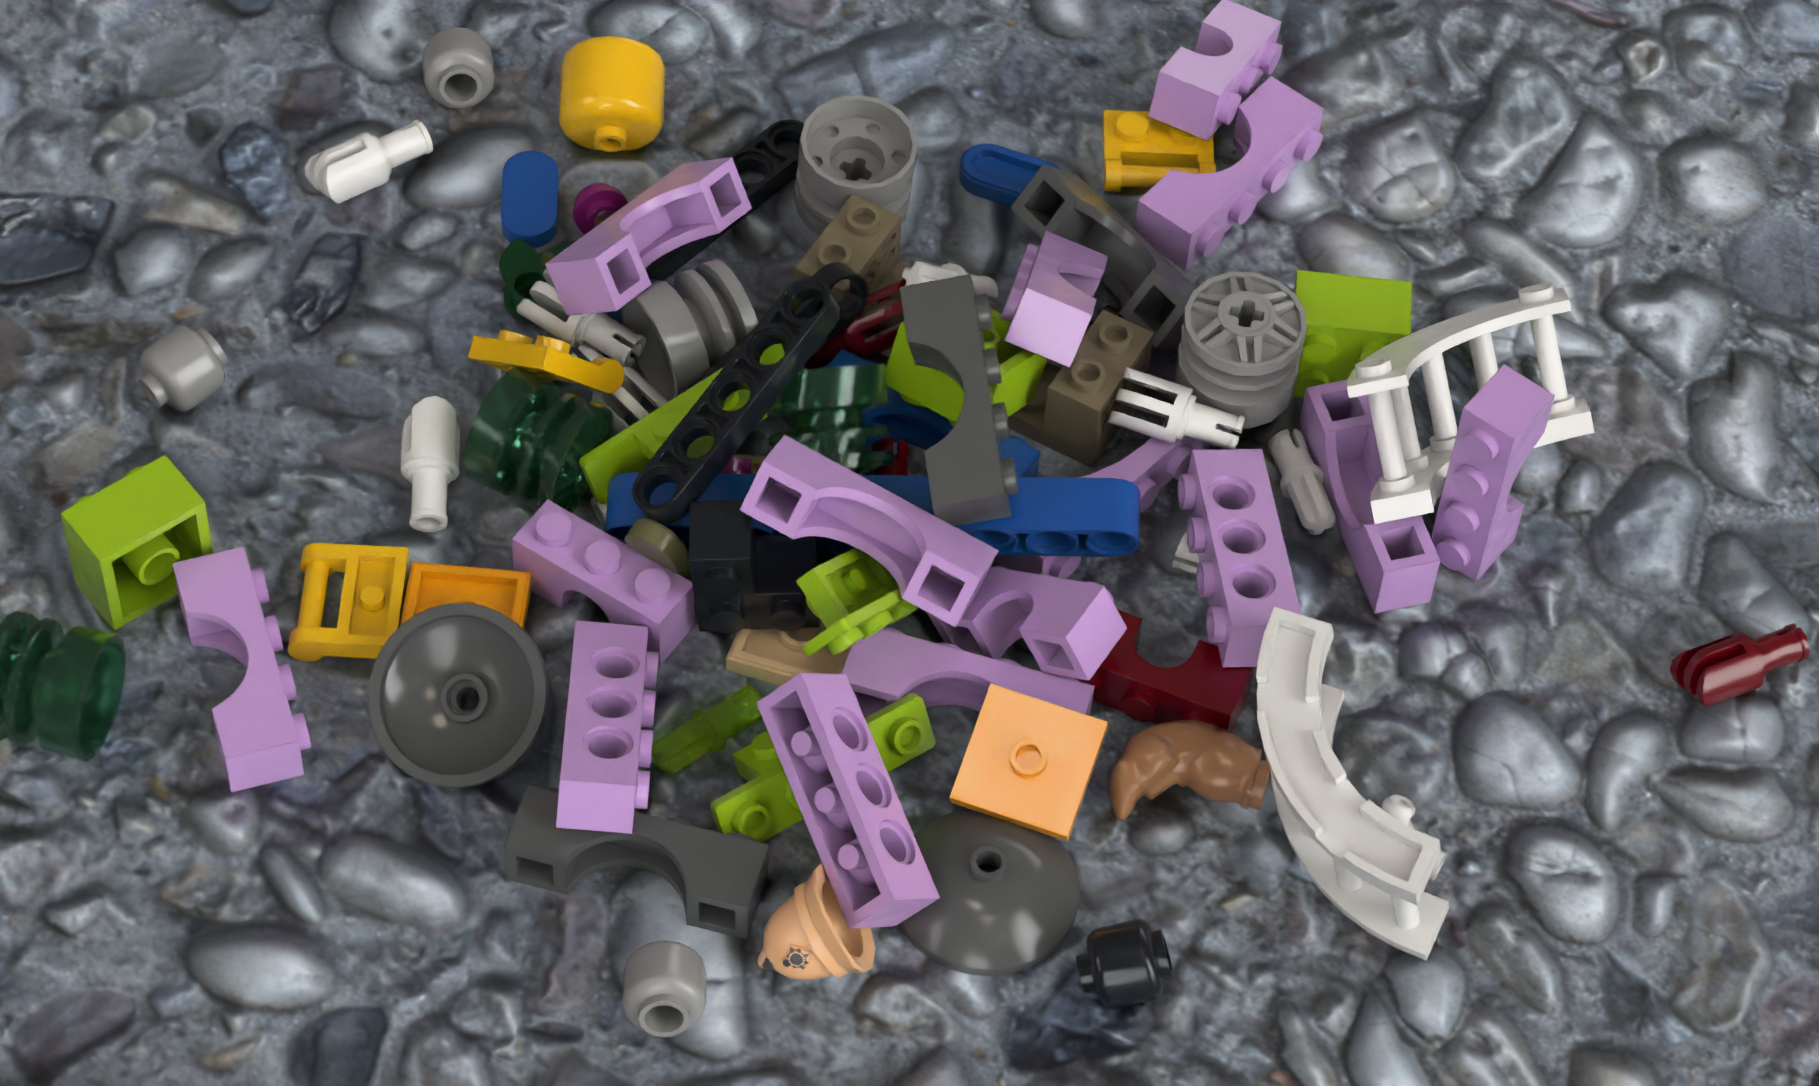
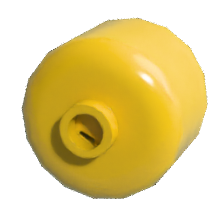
(611, 94)

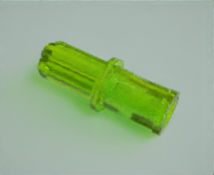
(707, 730)

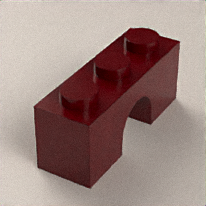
(1190, 691)

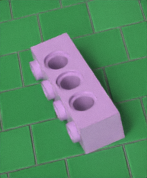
(1238, 549)
(604, 728)
(847, 800)

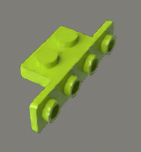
(638, 443)
(852, 599)
(767, 801)

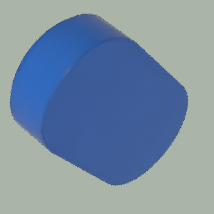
(997, 172)
(530, 198)

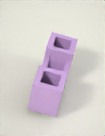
(1207, 85)
(575, 557)
(1061, 620)

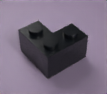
(746, 577)

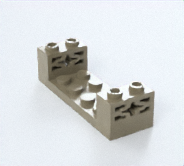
(1070, 402)

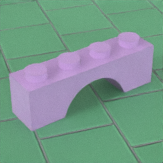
(1193, 211)
(610, 261)
(1053, 297)
(1491, 445)
(814, 496)
(1390, 557)
(944, 674)
(255, 724)

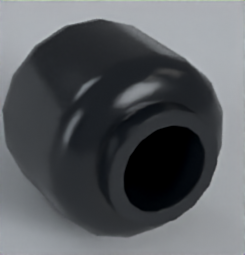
(1125, 963)

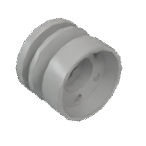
(855, 149)
(688, 324)
(1242, 345)

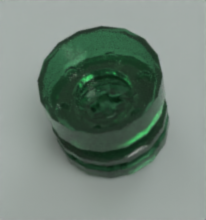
(829, 413)
(534, 440)
(58, 685)

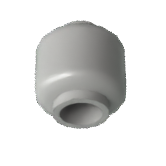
(458, 68)
(182, 368)
(664, 988)

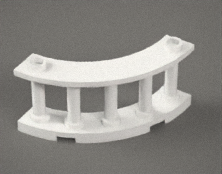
(1415, 477)
(1345, 844)

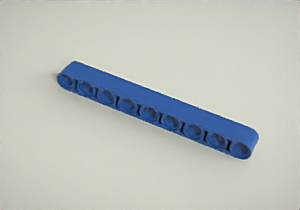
(1047, 514)

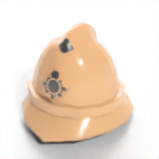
(811, 937)

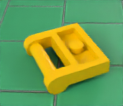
(1143, 150)
(547, 359)
(368, 605)

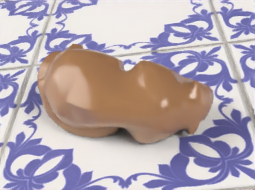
(1189, 754)

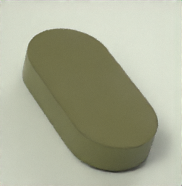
(659, 545)

